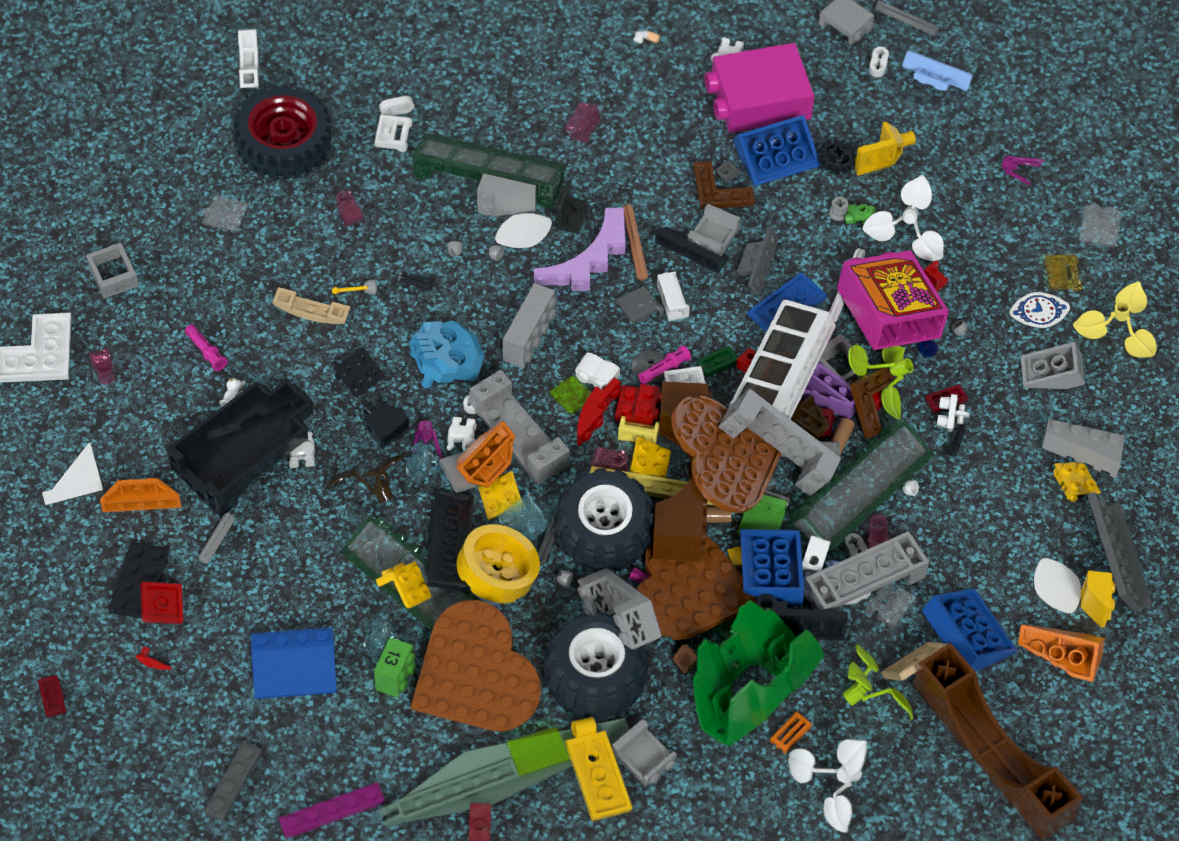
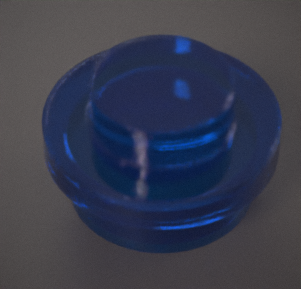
(928, 348)

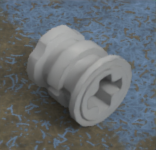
(838, 208)

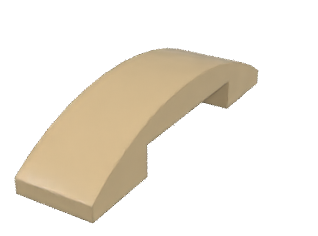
(309, 309)

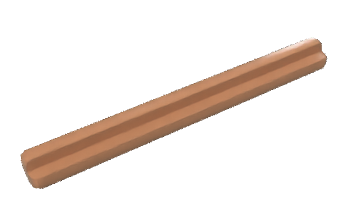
(635, 243)

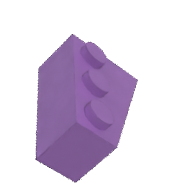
(830, 392)

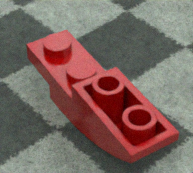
(592, 411)

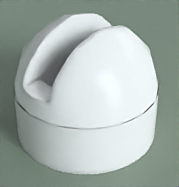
(910, 488)

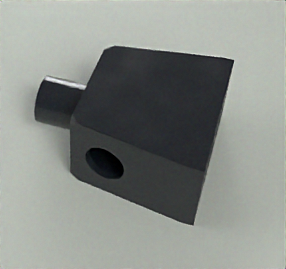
(385, 423)

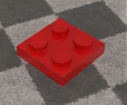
(161, 603)

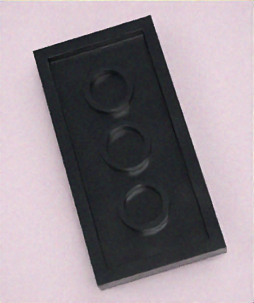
(141, 565)

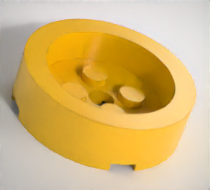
(512, 554)

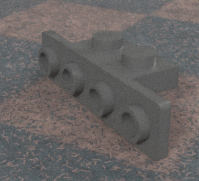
(757, 260)

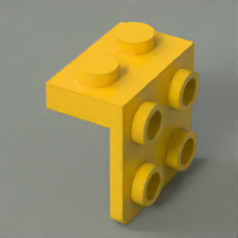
(408, 583)

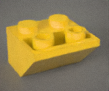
(1097, 596)

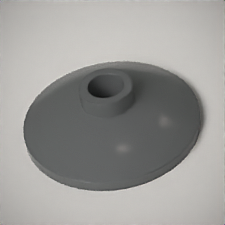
(641, 363)

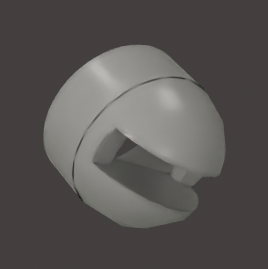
(454, 248)
(496, 252)
(959, 328)
(565, 578)

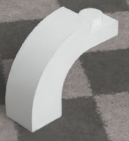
(248, 58)

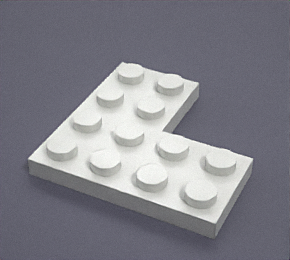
(46, 356)

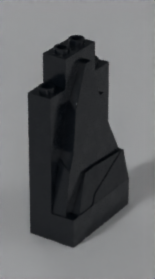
(241, 442)

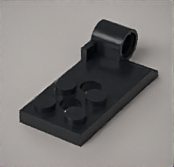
(821, 624)

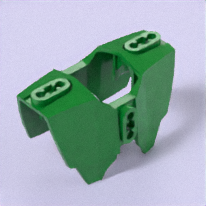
(755, 639)

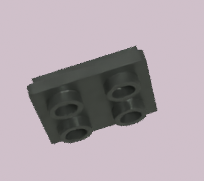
(570, 211)

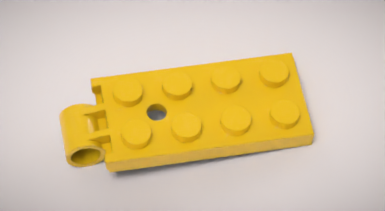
(601, 779)

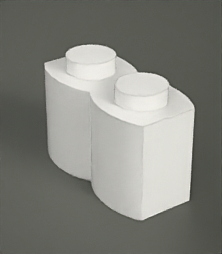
(596, 371)

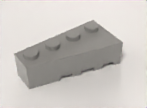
(1085, 445)

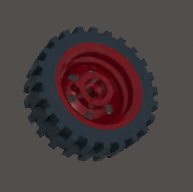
(294, 139)

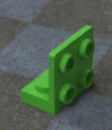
(765, 515)

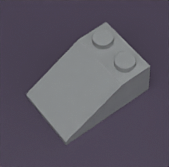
(504, 196)
(1053, 368)

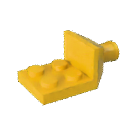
(885, 152)

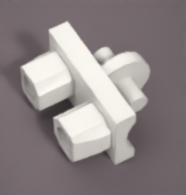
(950, 404)

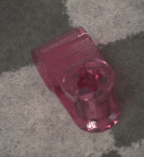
(348, 208)
(103, 366)
(609, 459)
(877, 535)

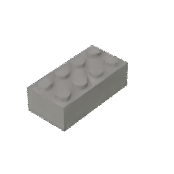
(529, 325)

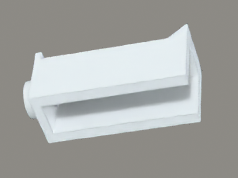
(672, 296)

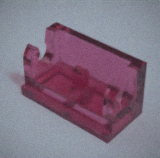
(583, 121)

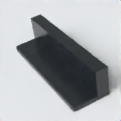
(679, 244)

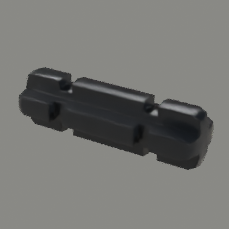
(415, 281)
(956, 440)

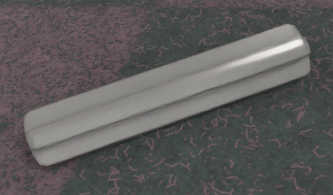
(216, 538)

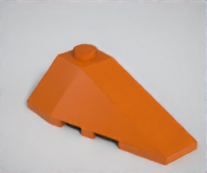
(1070, 651)

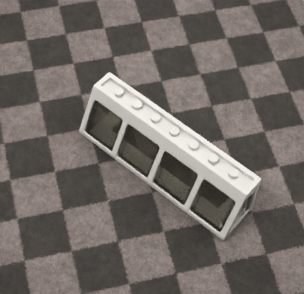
(788, 355)

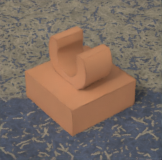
(685, 658)

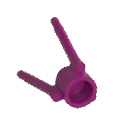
(1011, 163)
(425, 433)

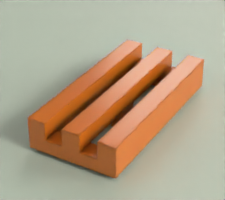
(780, 743)

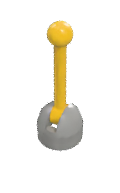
(369, 287)

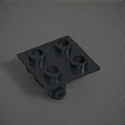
(358, 372)

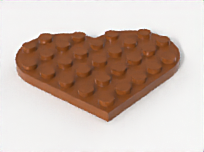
(725, 468)
(693, 594)
(474, 673)

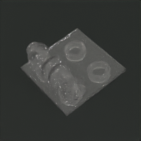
(225, 213)

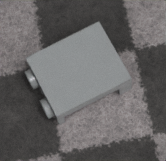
(847, 18)
(715, 230)
(643, 754)

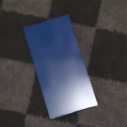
(798, 290)

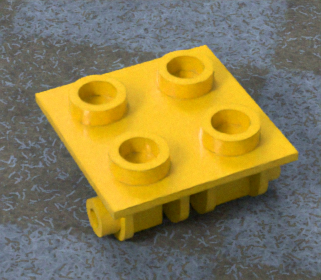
(649, 459)
(1075, 480)
(499, 495)

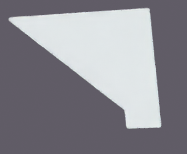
(78, 480)

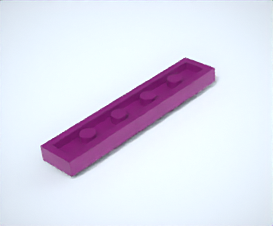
(331, 810)

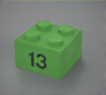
(394, 667)

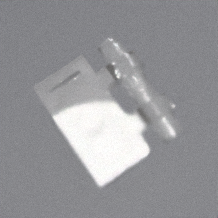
(894, 609)

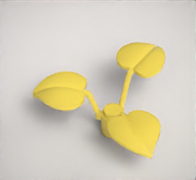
(1130, 299)

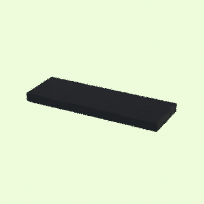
(449, 531)

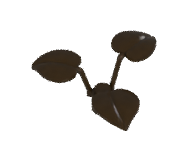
(380, 488)

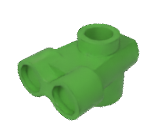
(859, 213)

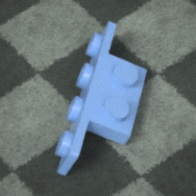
(935, 72)

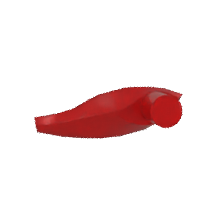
(151, 662)

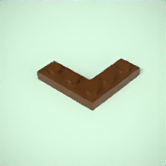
(722, 197)
(862, 393)

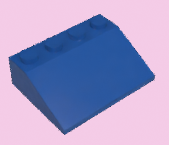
(777, 150)
(773, 564)
(970, 627)
(293, 663)

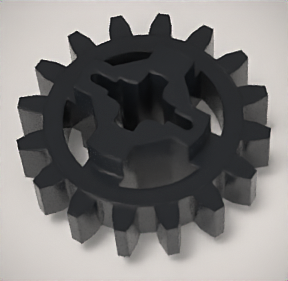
(837, 157)

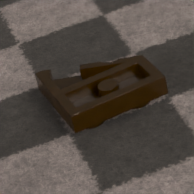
(810, 418)

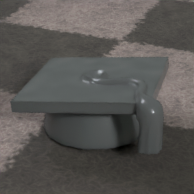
(639, 305)

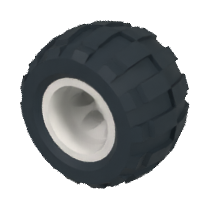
(604, 545)
(577, 684)

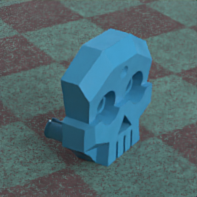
(446, 352)

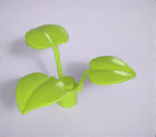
(898, 366)
(858, 689)

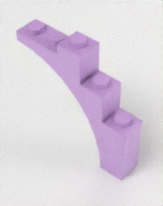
(594, 259)

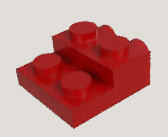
(639, 404)

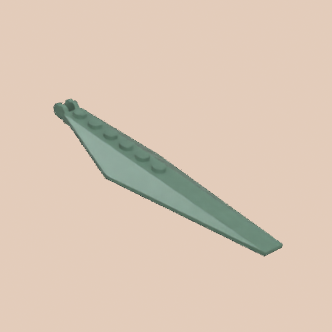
(480, 777)

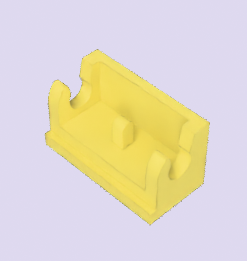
(629, 431)

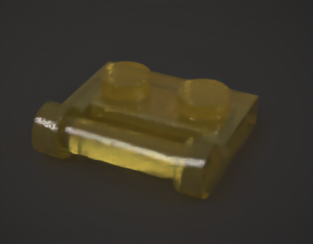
(1057, 272)

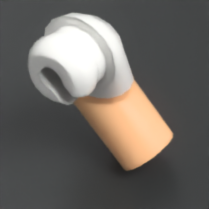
(639, 35)

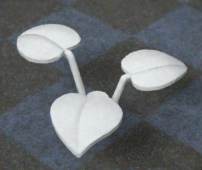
(919, 195)
(852, 756)

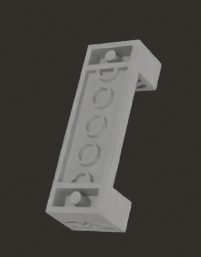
(774, 427)
(531, 446)
(866, 572)
(628, 604)

